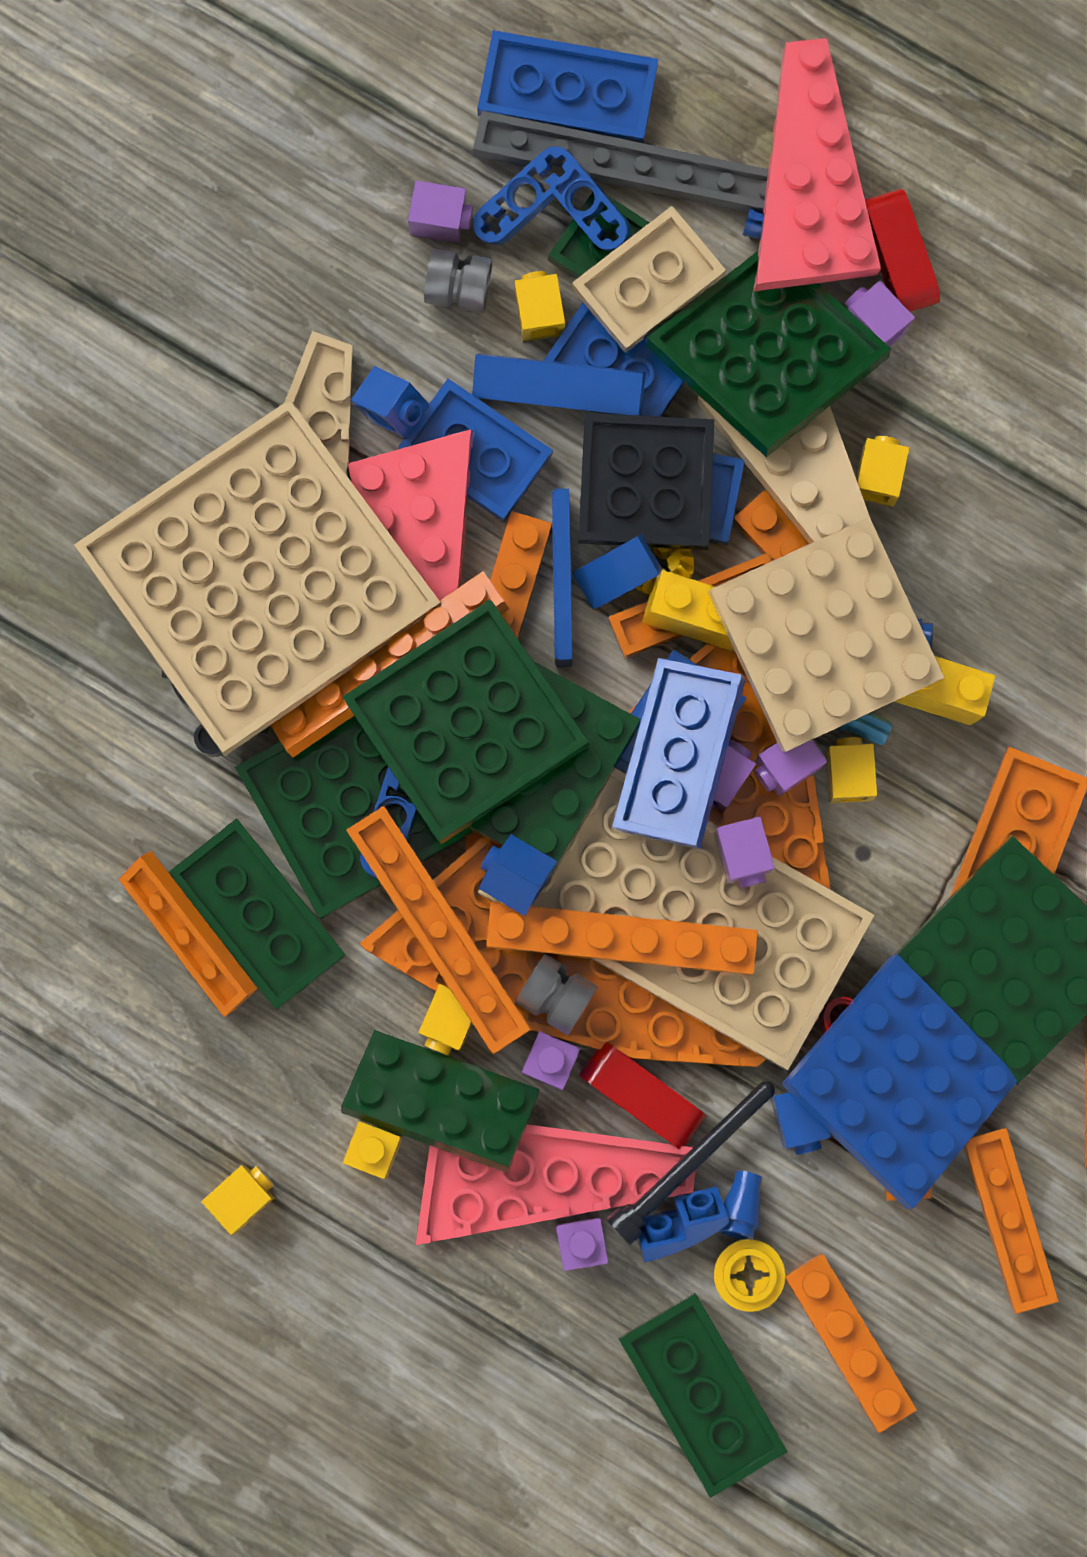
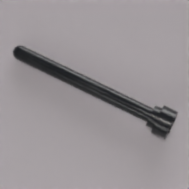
(631, 1219)

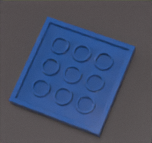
(901, 1081)

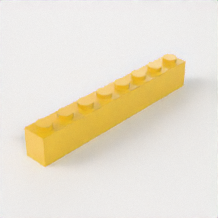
(687, 609)

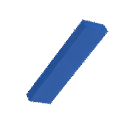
(558, 384)
(562, 577)

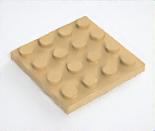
(825, 634)

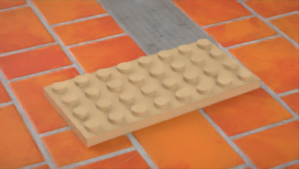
(801, 927)

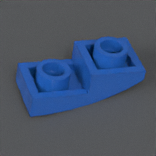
(617, 571)
(693, 1220)

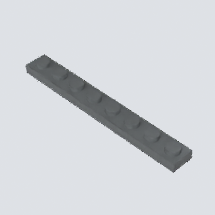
(625, 162)

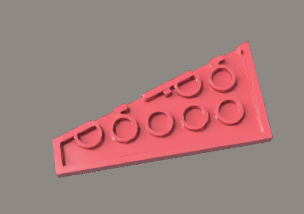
(814, 196)
(422, 503)
(549, 1179)

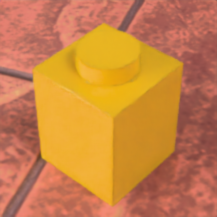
(539, 306)
(882, 470)
(851, 771)
(445, 1023)
(372, 1150)
(240, 1198)

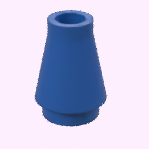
(743, 1206)

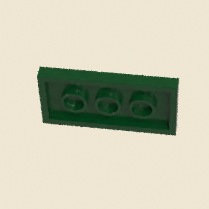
(257, 914)
(440, 1101)
(702, 1395)

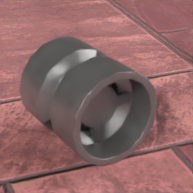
(458, 280)
(556, 994)

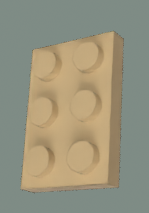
(648, 279)

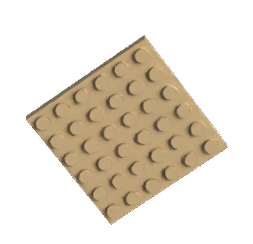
(257, 577)

